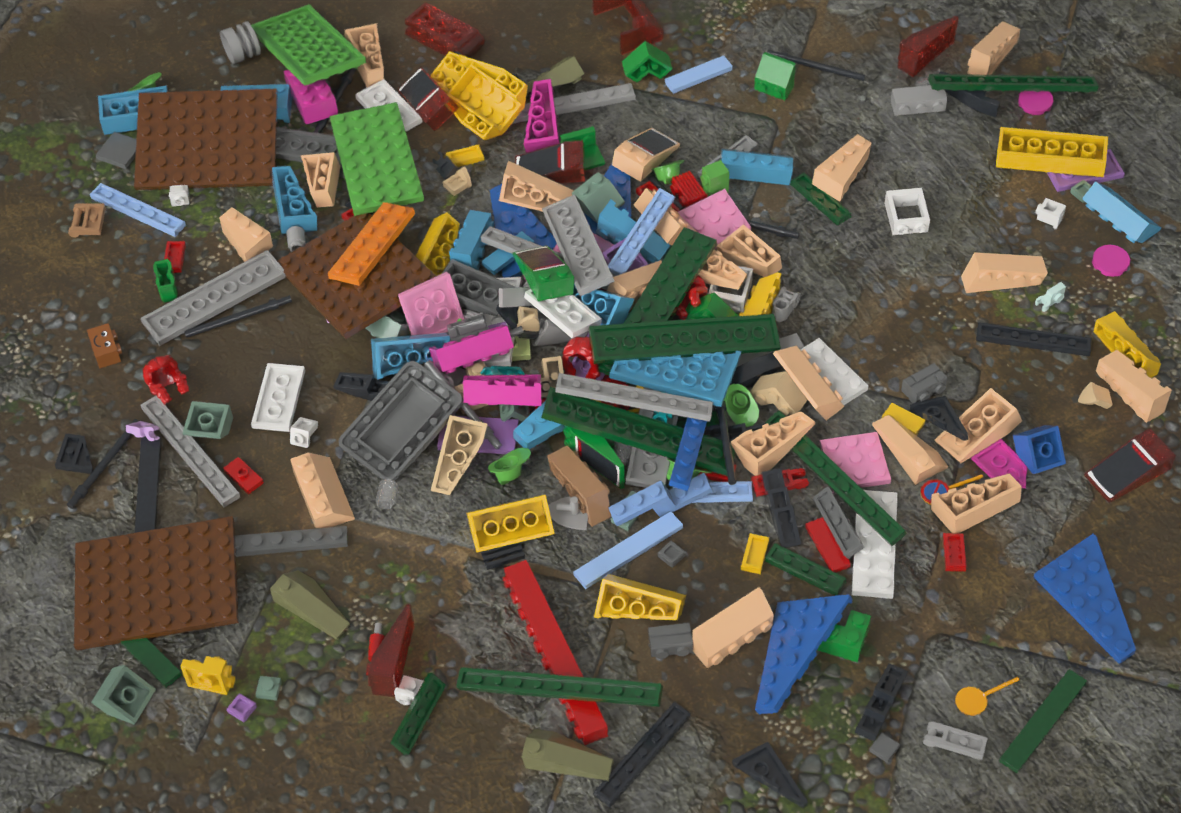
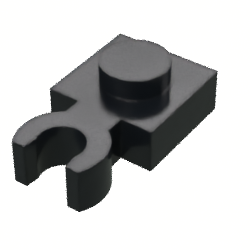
(446, 166)

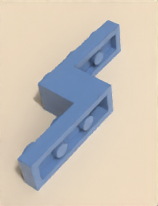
(659, 499)

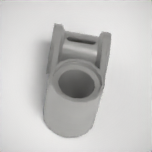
(784, 304)

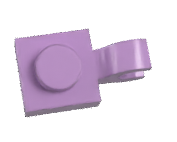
(143, 429)

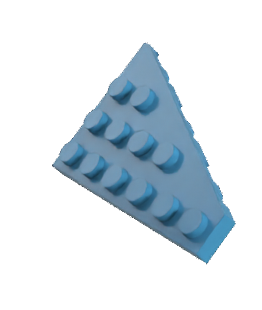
(696, 377)

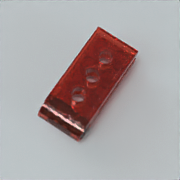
(443, 32)

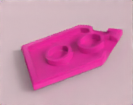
(1001, 460)

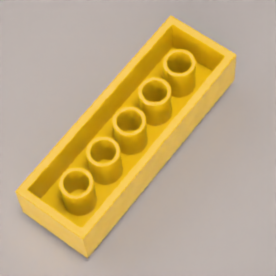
(1052, 152)

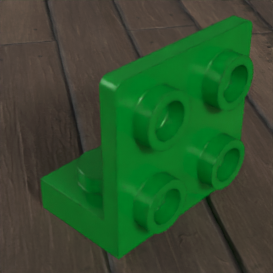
(593, 156)

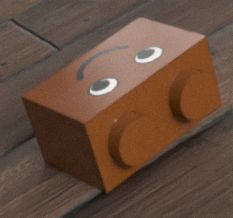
(104, 345)

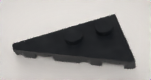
(940, 413)
(768, 769)

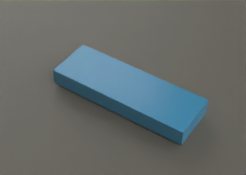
(501, 258)

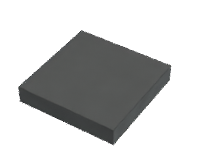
(118, 150)

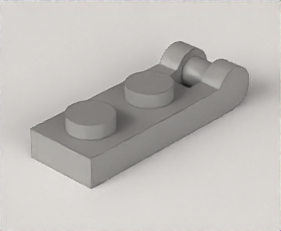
(955, 740)

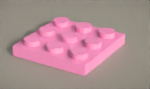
(715, 216)
(431, 305)
(859, 458)

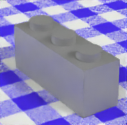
(917, 100)

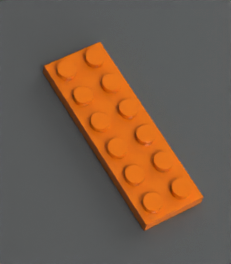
(371, 243)

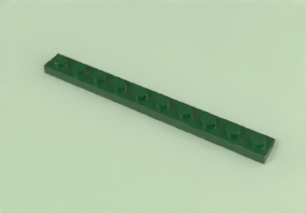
(1012, 83)
(845, 487)
(560, 686)

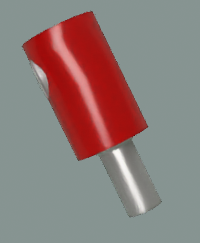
(375, 640)

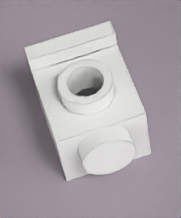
(1050, 212)

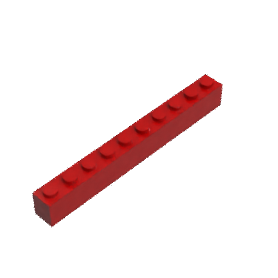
(553, 647)

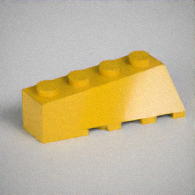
(438, 242)
(763, 296)
(1118, 336)
(637, 600)

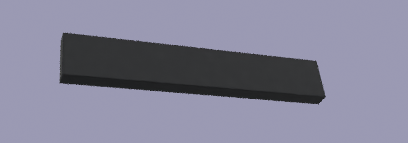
(1033, 339)
(148, 485)
(642, 754)

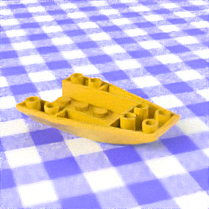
(485, 93)

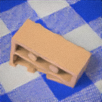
(322, 177)
(245, 234)
(750, 251)

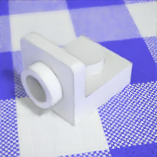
(179, 195)
(301, 432)
(407, 690)

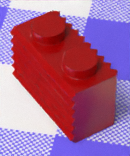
(687, 189)

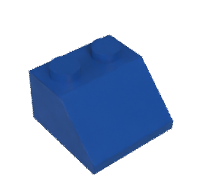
(1040, 448)

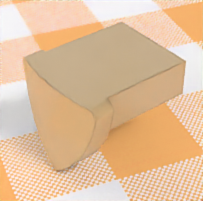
(458, 182)
(528, 319)
(1096, 395)

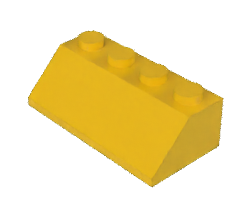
(510, 523)

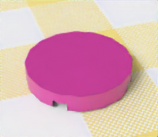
(1035, 102)
(1111, 260)

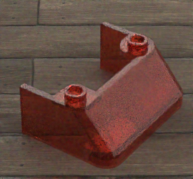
(643, 23)

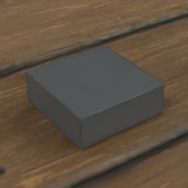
(671, 554)
(884, 747)

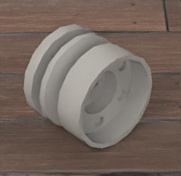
(237, 43)

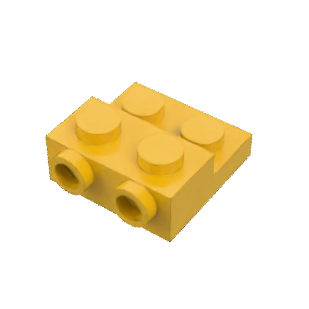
(211, 675)

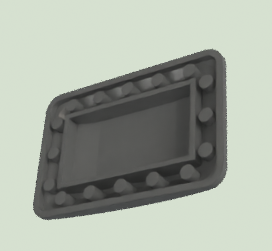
(400, 421)

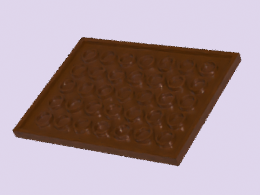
(206, 139)
(347, 305)
(155, 583)

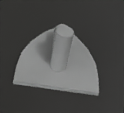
(567, 513)

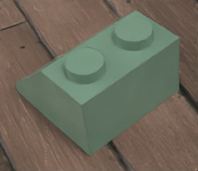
(596, 194)
(391, 325)
(208, 420)
(123, 694)

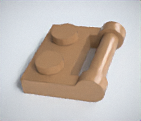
(92, 220)

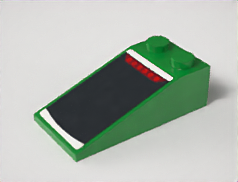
(545, 273)
(596, 454)

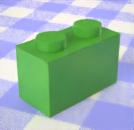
(715, 178)

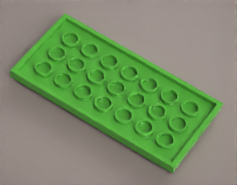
(308, 45)
(376, 158)

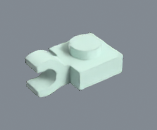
(1053, 296)

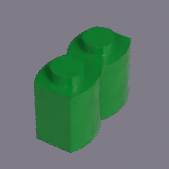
(165, 280)

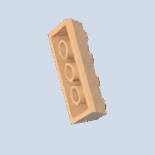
(810, 381)
(321, 490)
(732, 628)

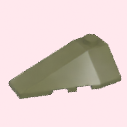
(561, 73)
(308, 601)
(559, 754)

